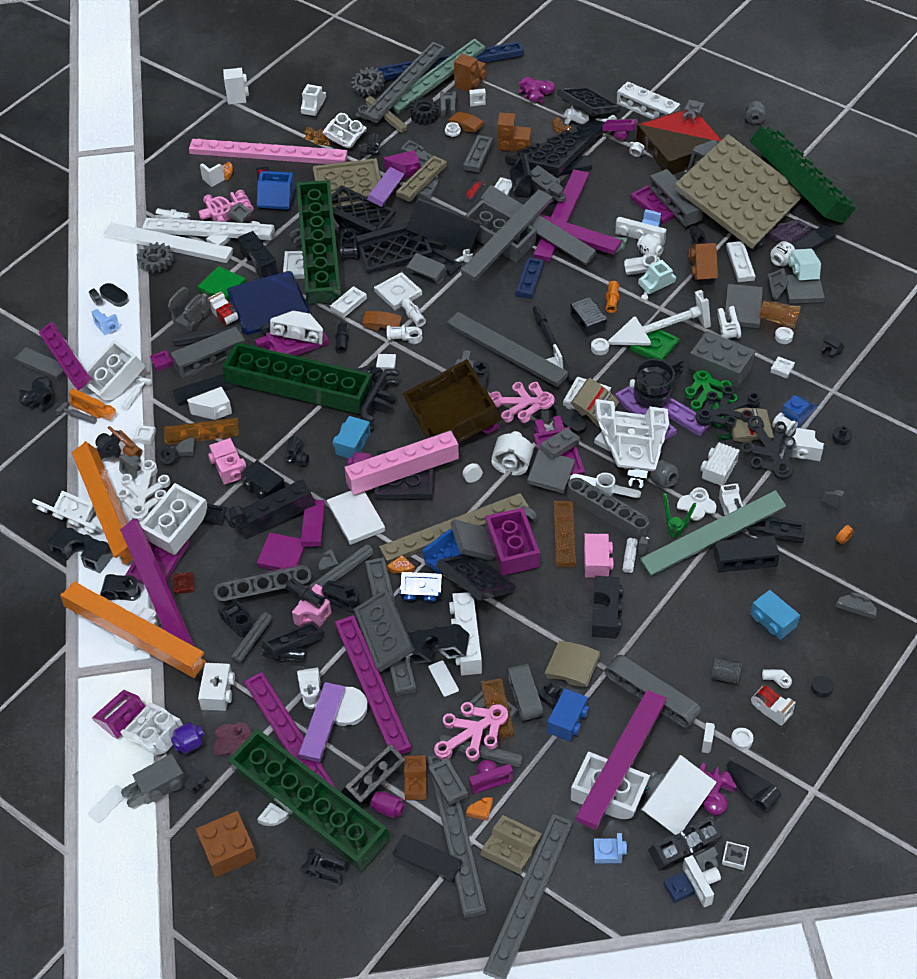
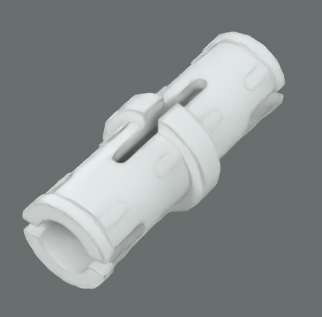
(173, 214)
(413, 311)

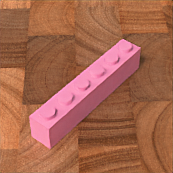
(401, 462)

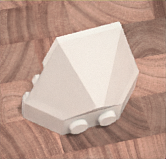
(633, 437)

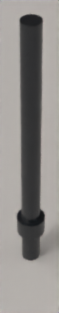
(542, 321)

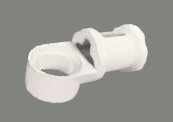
(404, 333)

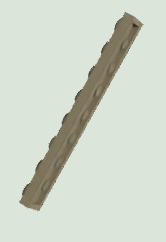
(416, 542)

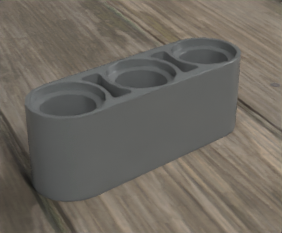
(524, 692)

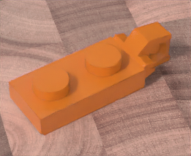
(90, 405)

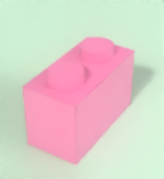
(597, 555)

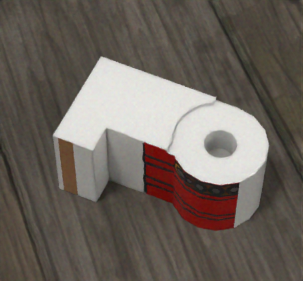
(222, 309)
(773, 705)

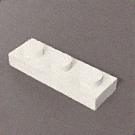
(637, 229)

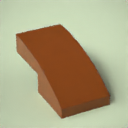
(467, 121)
(377, 319)
(415, 777)

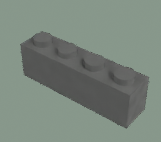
(662, 186)
(205, 352)

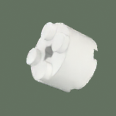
(512, 453)

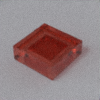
(183, 583)

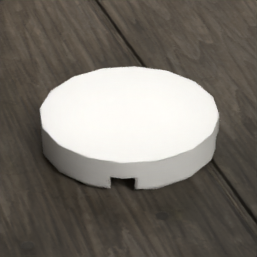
(352, 708)

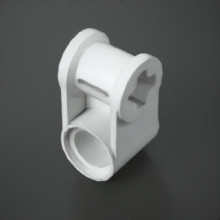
(309, 686)

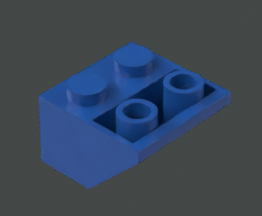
(275, 190)

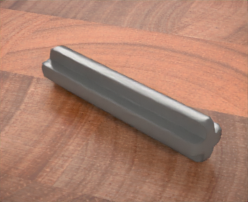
(251, 638)

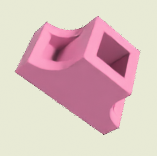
(306, 612)

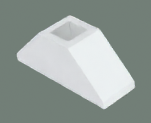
(297, 326)

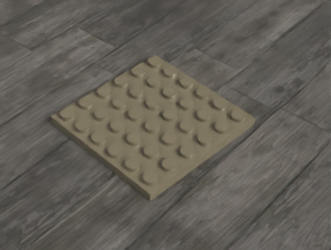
(739, 191)

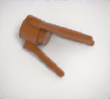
(130, 447)

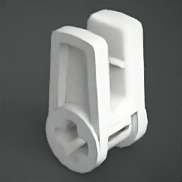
(731, 329)

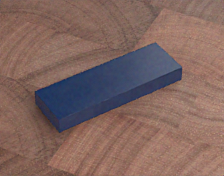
(529, 278)

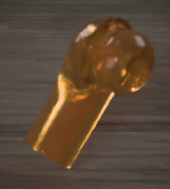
(559, 126)

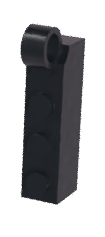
(271, 509)

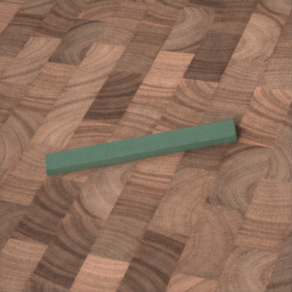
(436, 76)
(712, 532)

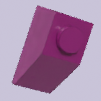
(404, 162)

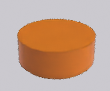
(844, 534)

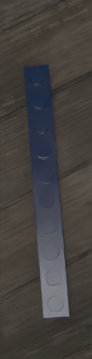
(490, 54)

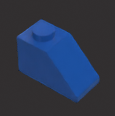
(798, 409)

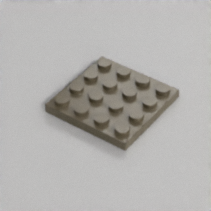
(356, 175)

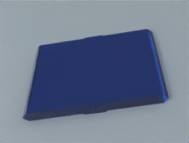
(265, 299)

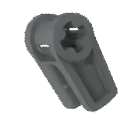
(447, 100)

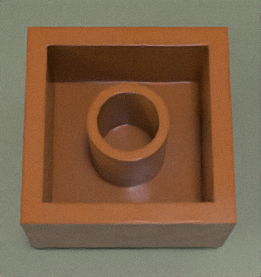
(226, 844)

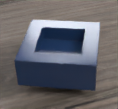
(679, 887)

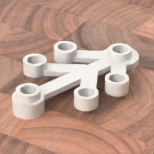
(141, 509)

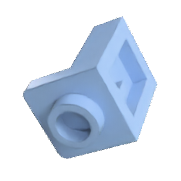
(652, 218)
(104, 323)
(609, 850)

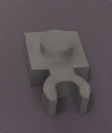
(692, 110)

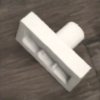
(701, 880)

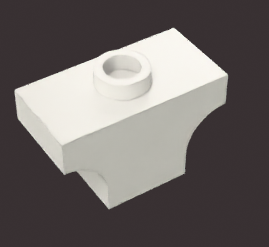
(312, 99)
(807, 445)

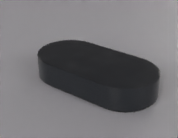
(114, 294)

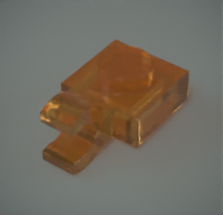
(318, 137)

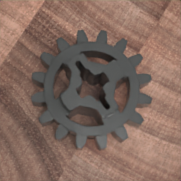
(368, 81)
(155, 257)

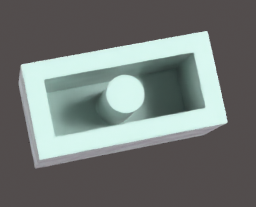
(805, 264)

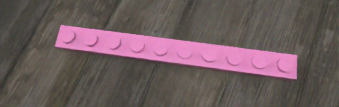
(267, 151)

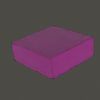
(161, 360)

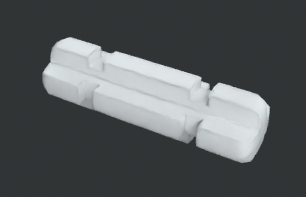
(630, 554)

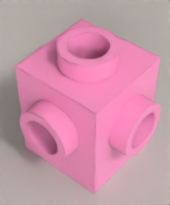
(230, 467)

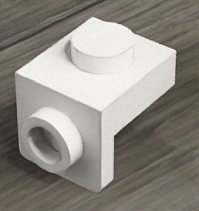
(575, 114)

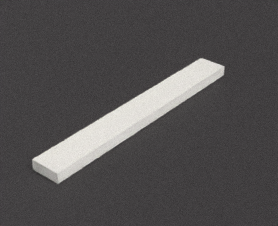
(207, 228)
(176, 243)

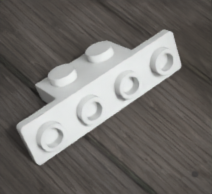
(73, 508)

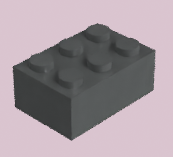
(722, 358)

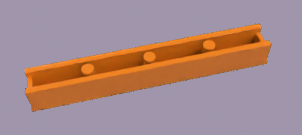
(103, 498)
(133, 629)

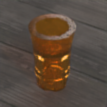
(780, 313)

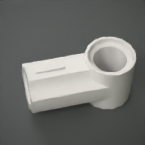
(640, 264)

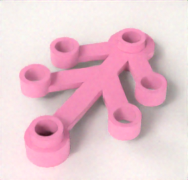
(542, 401)
(473, 729)

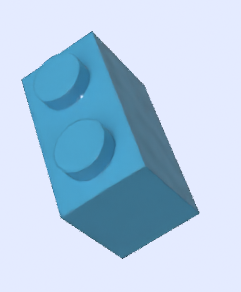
(352, 437)
(775, 614)

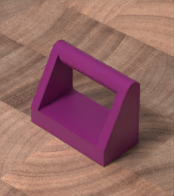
(122, 716)

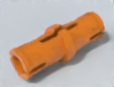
(612, 296)

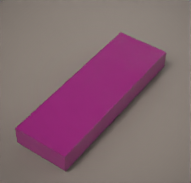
(313, 524)

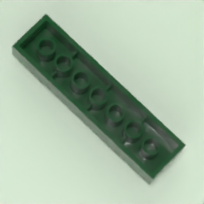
(803, 174)
(318, 242)
(297, 377)
(309, 799)

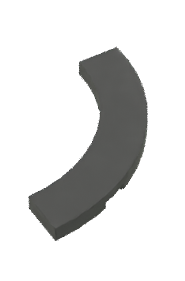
(429, 190)

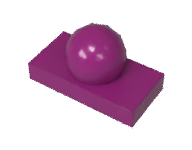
(620, 127)
(490, 776)

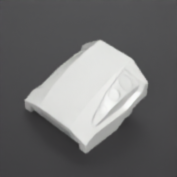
(344, 130)
(152, 729)

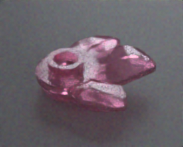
(228, 738)

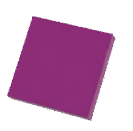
(280, 552)

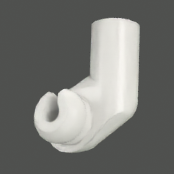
(778, 676)

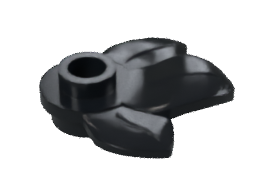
(108, 446)

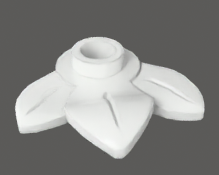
(702, 501)

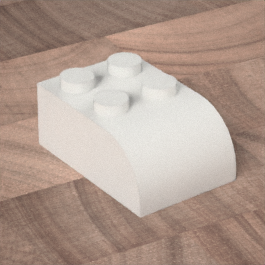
(113, 371)
(174, 519)
(628, 795)

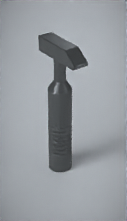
(77, 414)

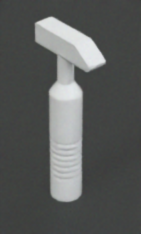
(137, 390)

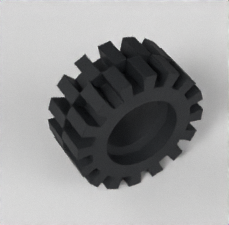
(424, 111)

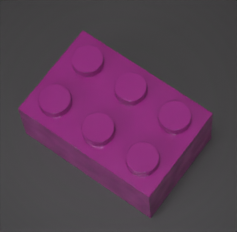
(512, 541)

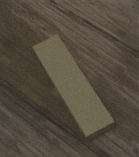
(421, 178)

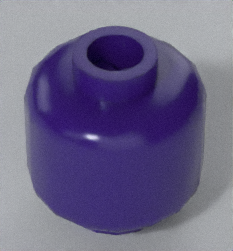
(187, 738)

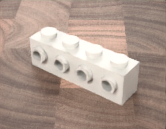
(645, 101)
(465, 615)

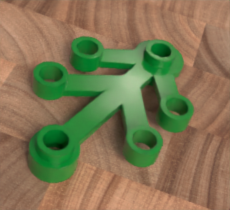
(704, 380)

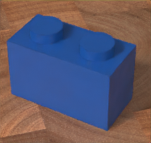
(567, 715)

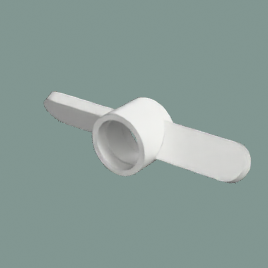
(607, 478)

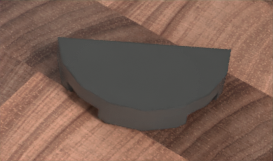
(857, 604)

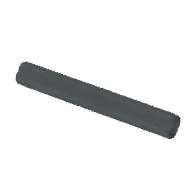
(345, 566)
(492, 754)

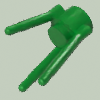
(675, 524)

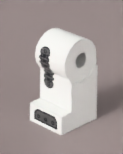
(730, 498)

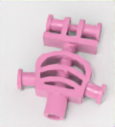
(218, 207)

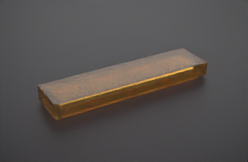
(201, 430)
(564, 534)

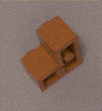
(468, 72)
(509, 135)
(704, 261)

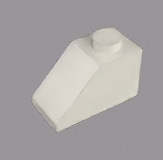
(210, 404)

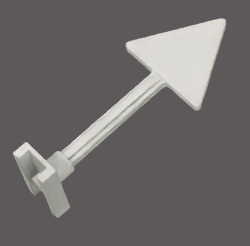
(635, 334)

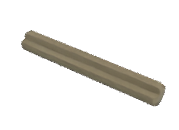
(389, 117)

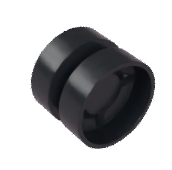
(653, 383)

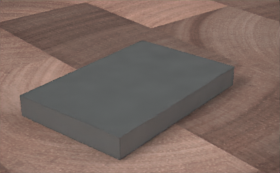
(746, 302)

